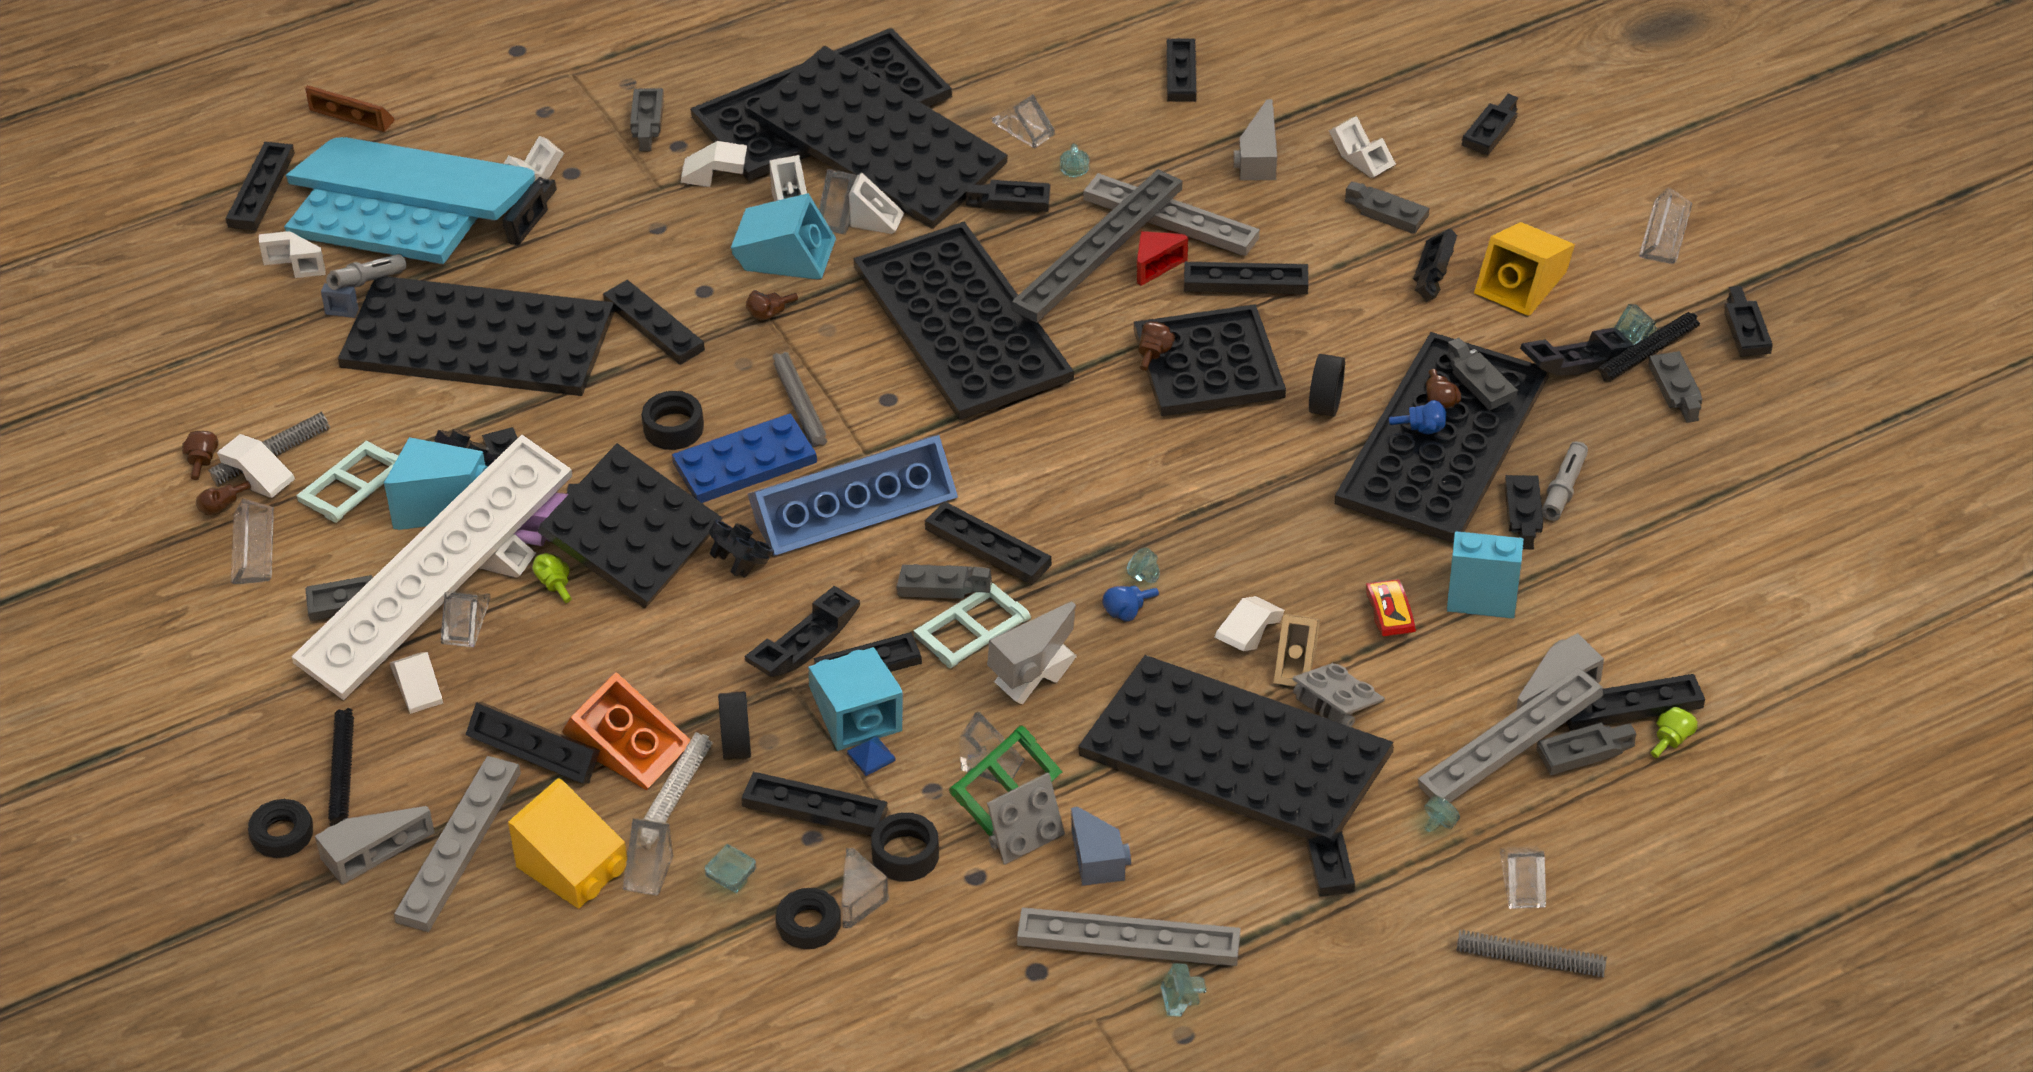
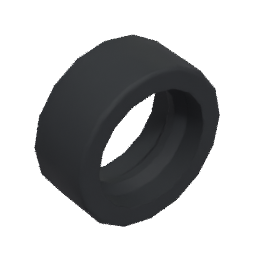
(1326, 385)
(672, 436)
(734, 725)
(905, 825)

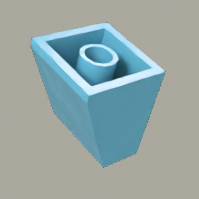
(784, 238)
(428, 480)
(1485, 574)
(856, 697)

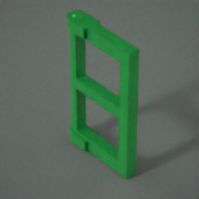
(1027, 740)

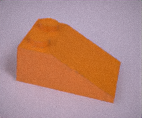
(628, 732)

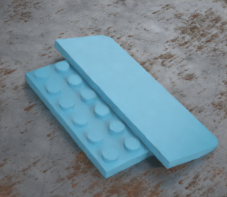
(399, 197)

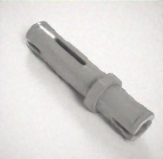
(357, 274)
(1561, 489)

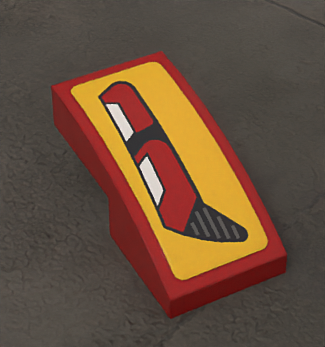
(1390, 607)

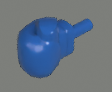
(1425, 418)
(1124, 601)

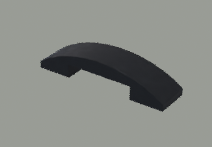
(1577, 357)
(807, 638)

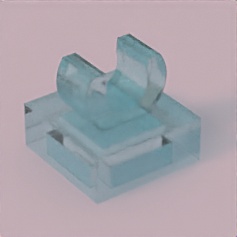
(1635, 324)
(731, 868)
(1181, 990)

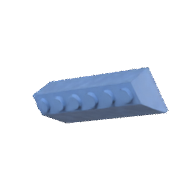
(853, 495)

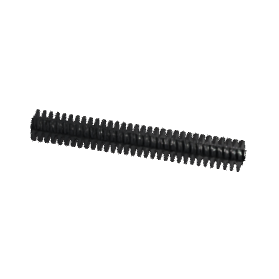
(1648, 346)
(340, 766)

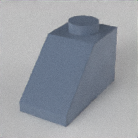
(1098, 849)

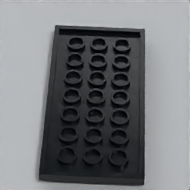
(881, 54)
(879, 131)
(960, 320)
(477, 335)
(1439, 477)
(1237, 750)

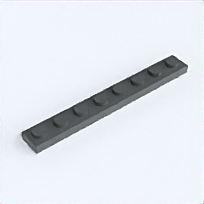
(1096, 246)

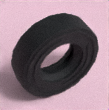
(280, 845)
(812, 936)

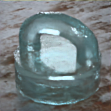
(1074, 162)
(1142, 564)
(1440, 813)

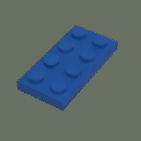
(744, 458)

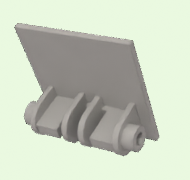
(1334, 693)
(1025, 819)

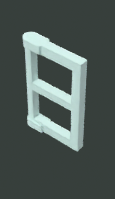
(339, 472)
(958, 612)

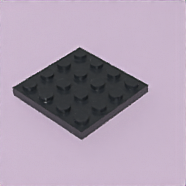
(1214, 362)
(629, 525)

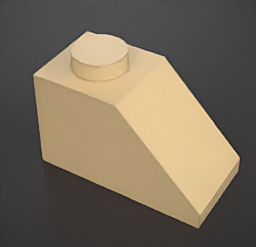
(1296, 648)

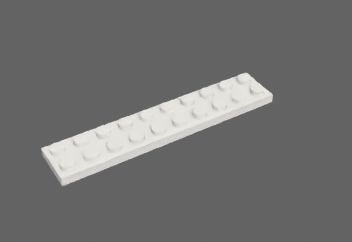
(430, 565)

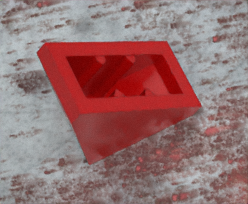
(1159, 254)

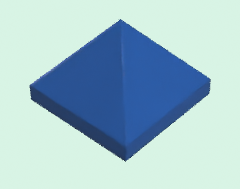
(871, 755)

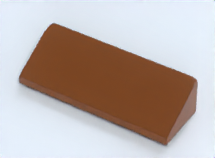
(348, 109)

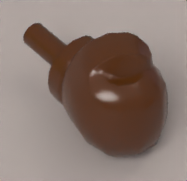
(766, 306)
(1154, 341)
(1441, 390)
(200, 450)
(214, 501)

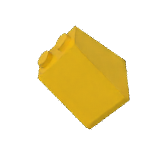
(1522, 267)
(566, 845)

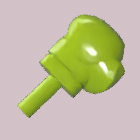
(552, 573)
(1674, 729)

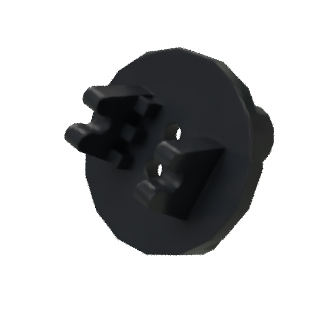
(740, 544)

